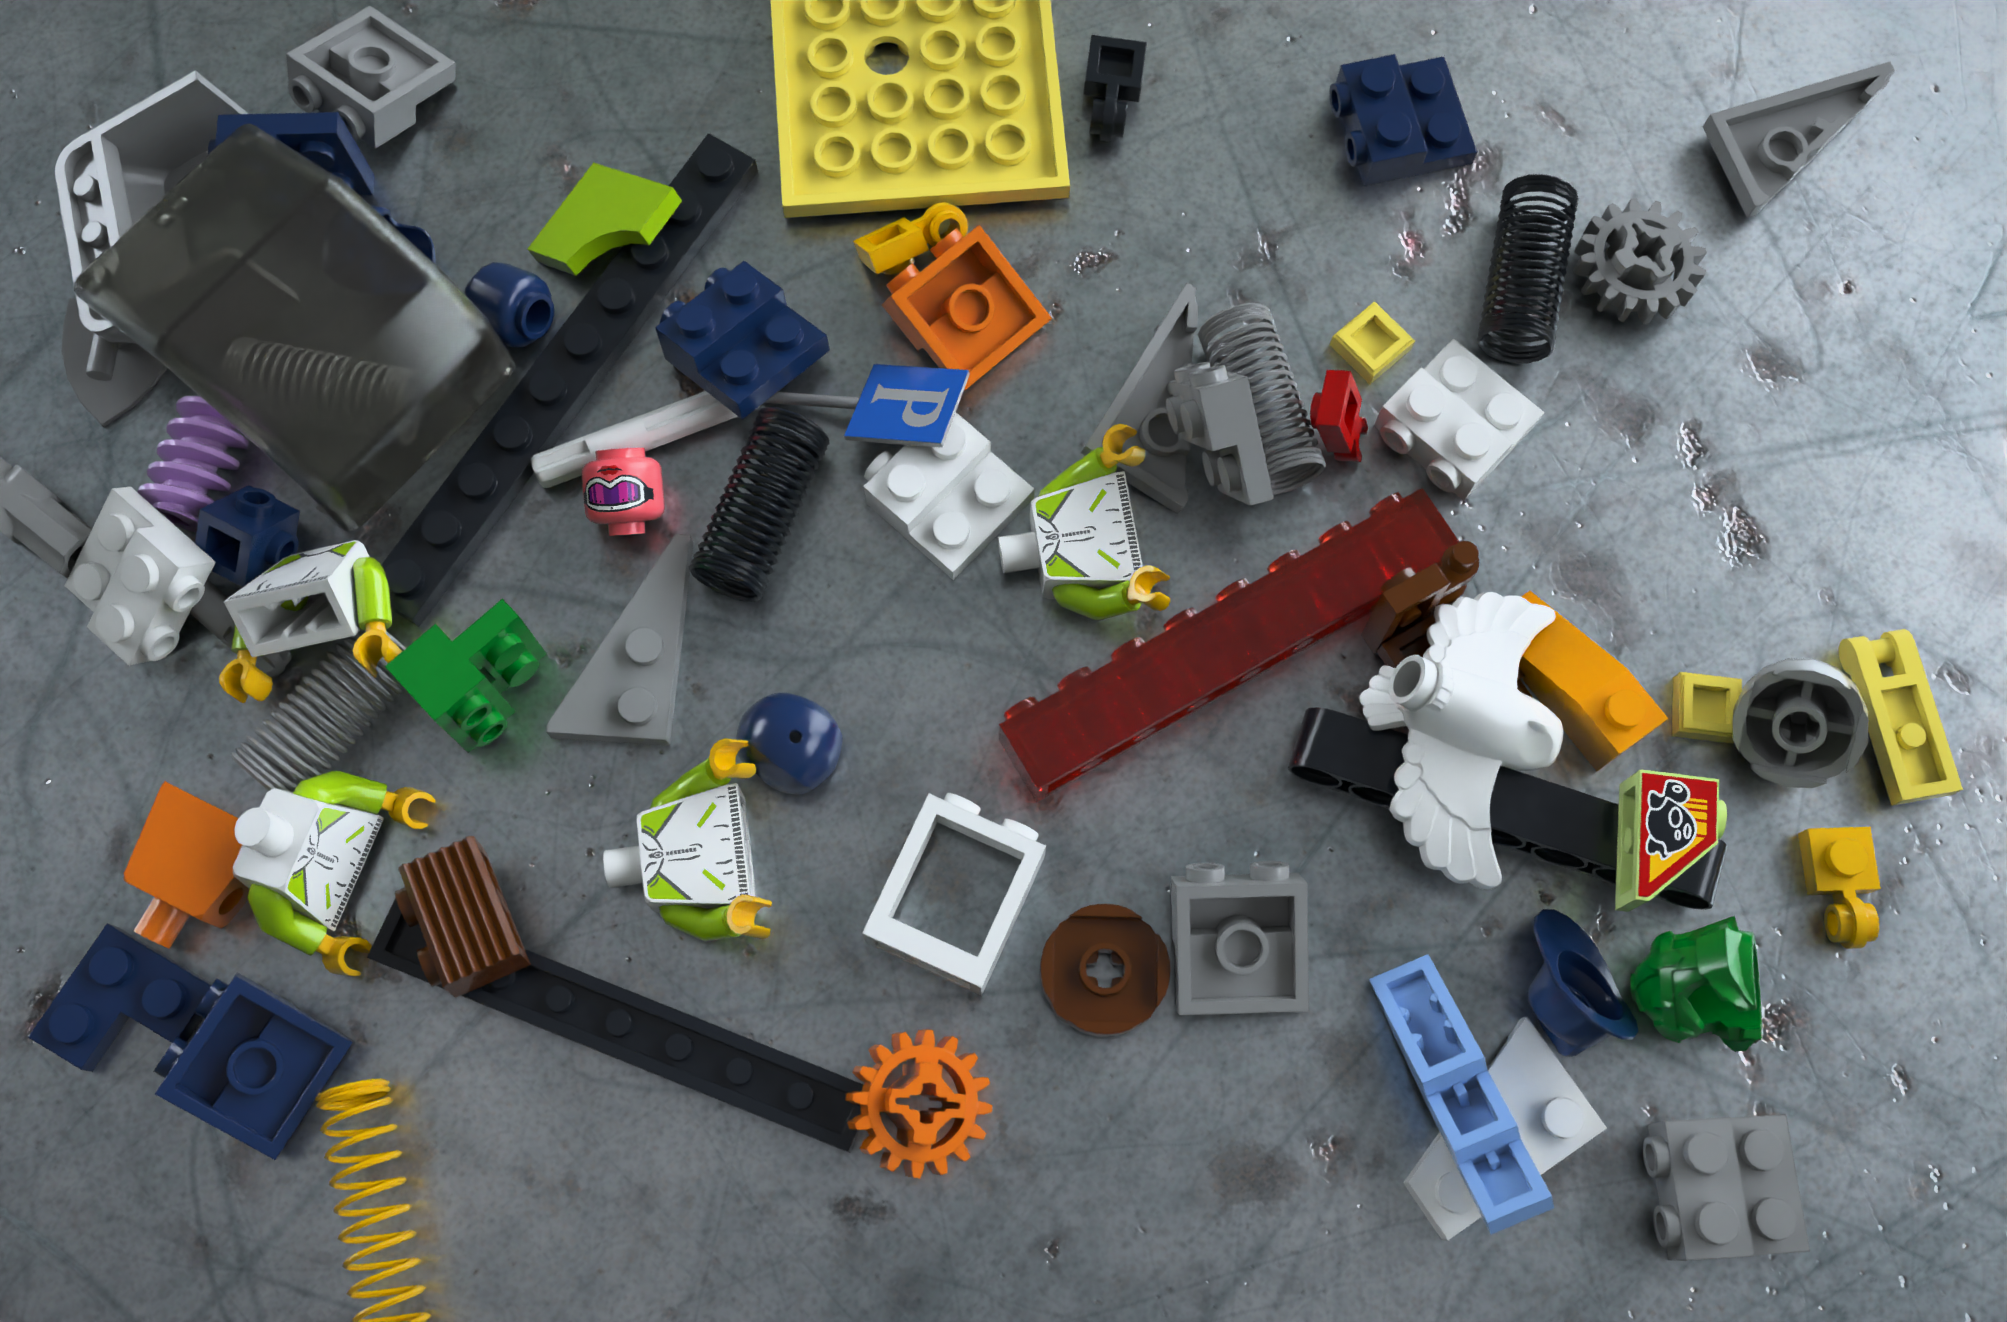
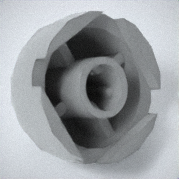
(1800, 723)

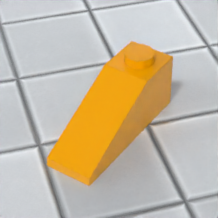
(1588, 691)

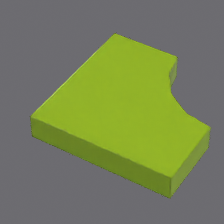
(601, 214)

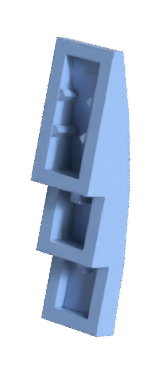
(1461, 1095)

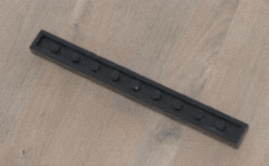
(560, 383)

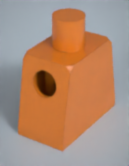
(186, 865)

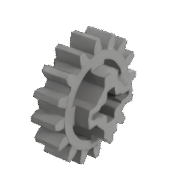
(1639, 261)

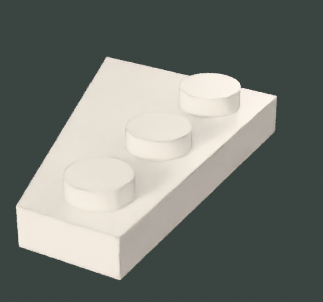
(1550, 1119)

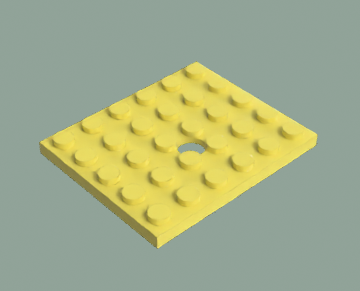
(957, 126)

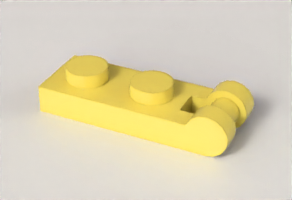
(1901, 717)

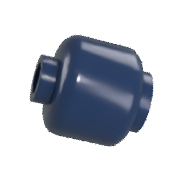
(513, 302)

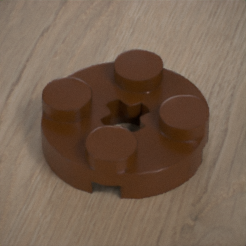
(1131, 944)

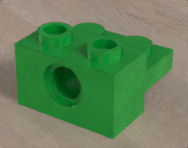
(465, 677)

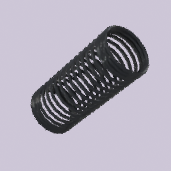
(1538, 227)
(752, 580)

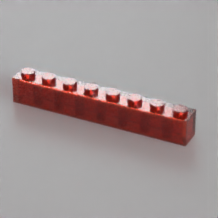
(1220, 647)

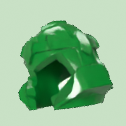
(1702, 985)

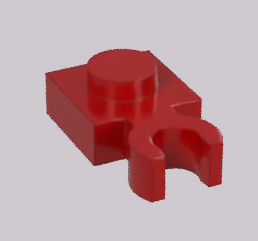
(1337, 416)

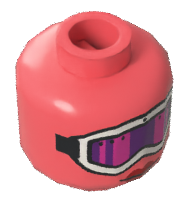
(623, 490)

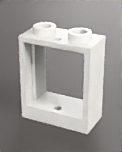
(926, 950)

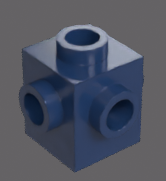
(247, 533)

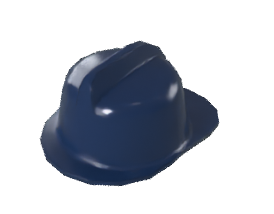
(1575, 988)

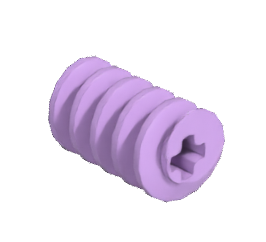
(191, 462)

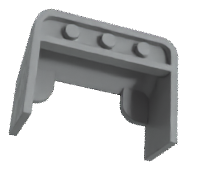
(128, 167)

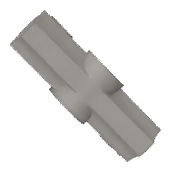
(37, 519)

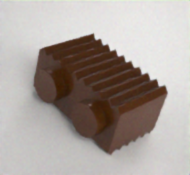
(461, 918)

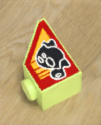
(1663, 831)

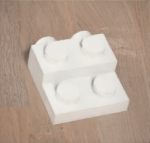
(1456, 419)
(947, 497)
(138, 578)

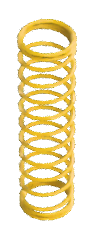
(353, 1099)

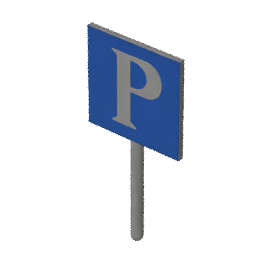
(896, 405)

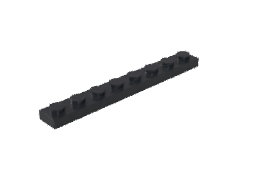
(653, 1038)

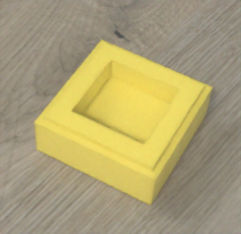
(1372, 343)
(1704, 706)

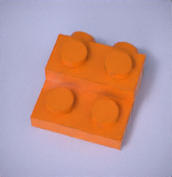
(965, 305)

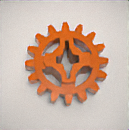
(919, 1128)

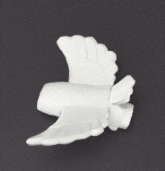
(1462, 728)

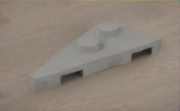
(1777, 136)
(1143, 407)
(633, 675)

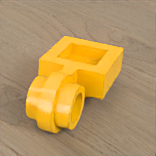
(896, 244)
(1843, 865)

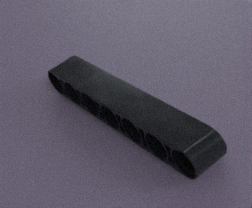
(1524, 810)

